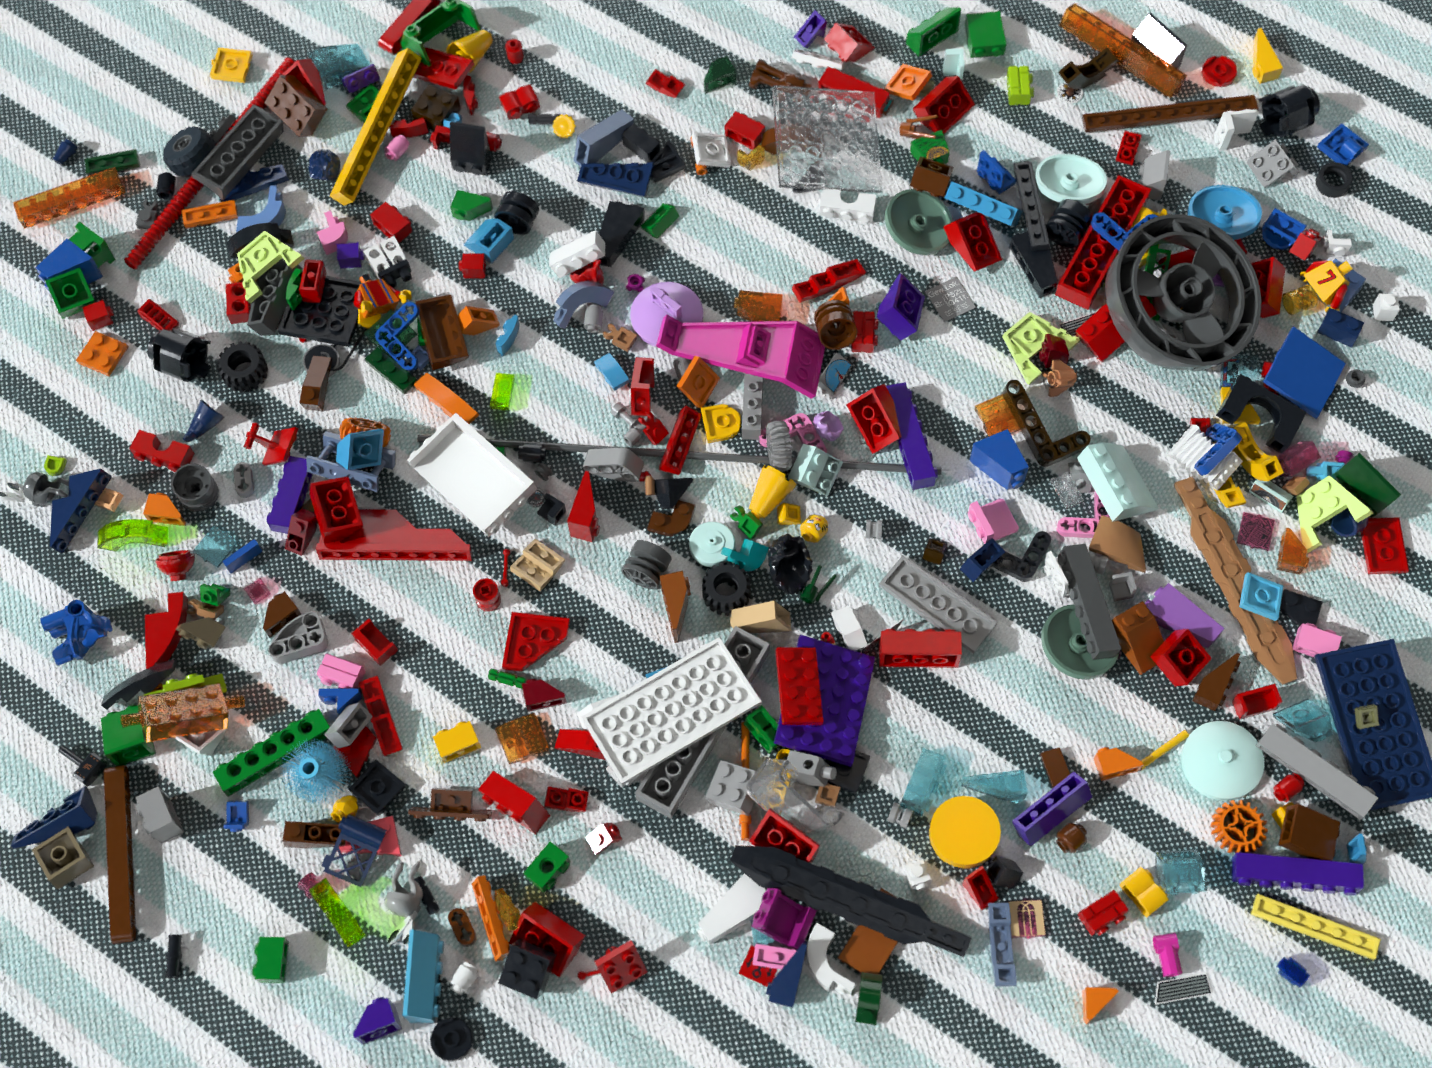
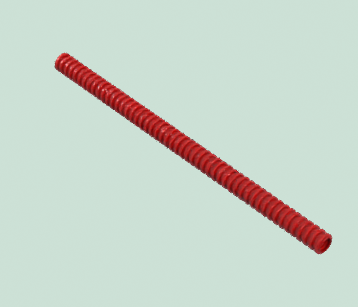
(192, 186)

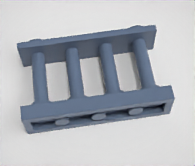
(334, 470)

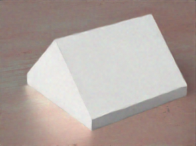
(204, 742)

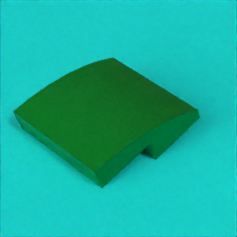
(363, 102)

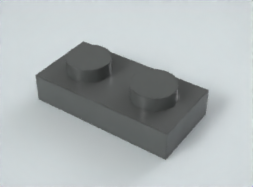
(224, 124)

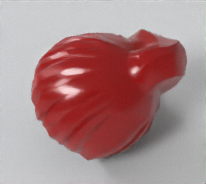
(590, 272)

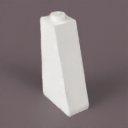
(732, 910)

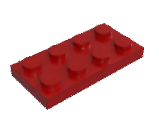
(445, 69)
(799, 686)

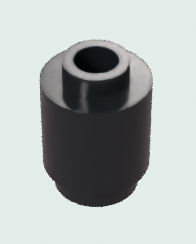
(165, 185)
(531, 452)

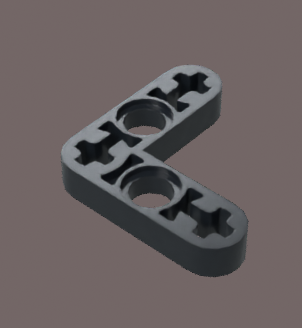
(1020, 564)

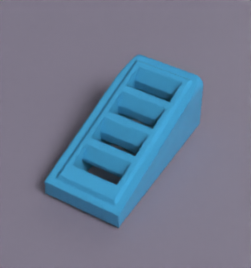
(1357, 850)

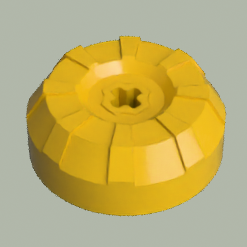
(964, 832)

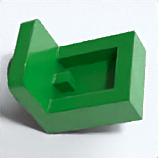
(214, 594)

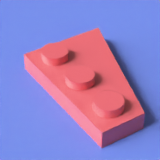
(390, 842)

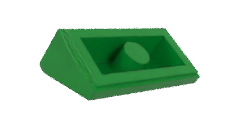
(660, 220)

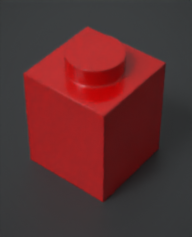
(473, 265)
(98, 315)

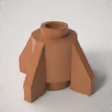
(1060, 378)

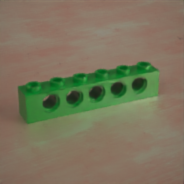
(269, 762)

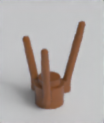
(908, 130)

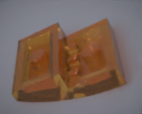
(996, 416)
(522, 738)

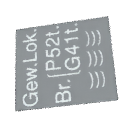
(950, 299)

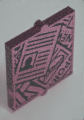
(1255, 531)

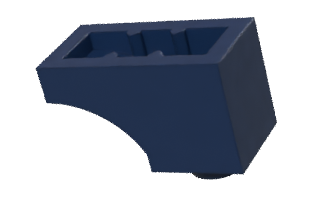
(982, 560)

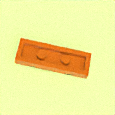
(209, 214)

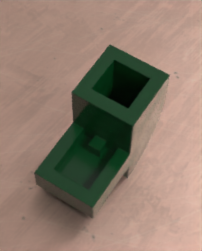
(869, 998)

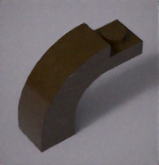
(1089, 73)

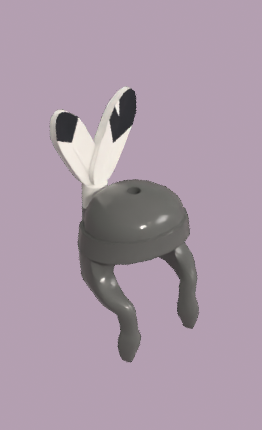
(35, 490)

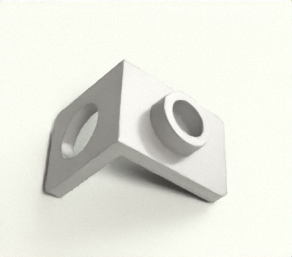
(1078, 473)

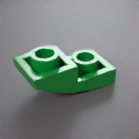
(292, 293)

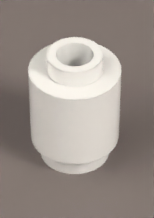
(463, 978)

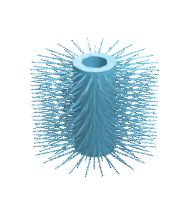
(316, 771)

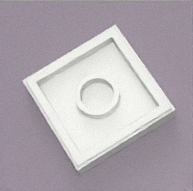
(711, 149)

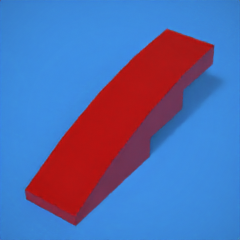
(828, 281)
(382, 717)

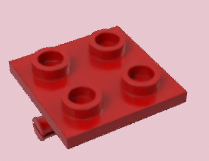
(278, 448)

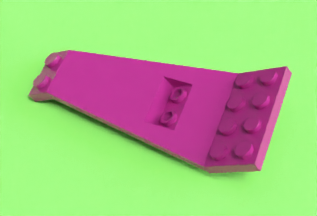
(764, 348)

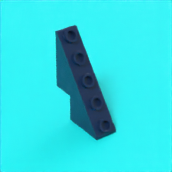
(71, 511)

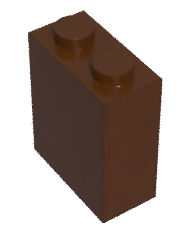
(1309, 833)

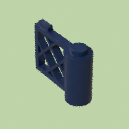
(358, 833)

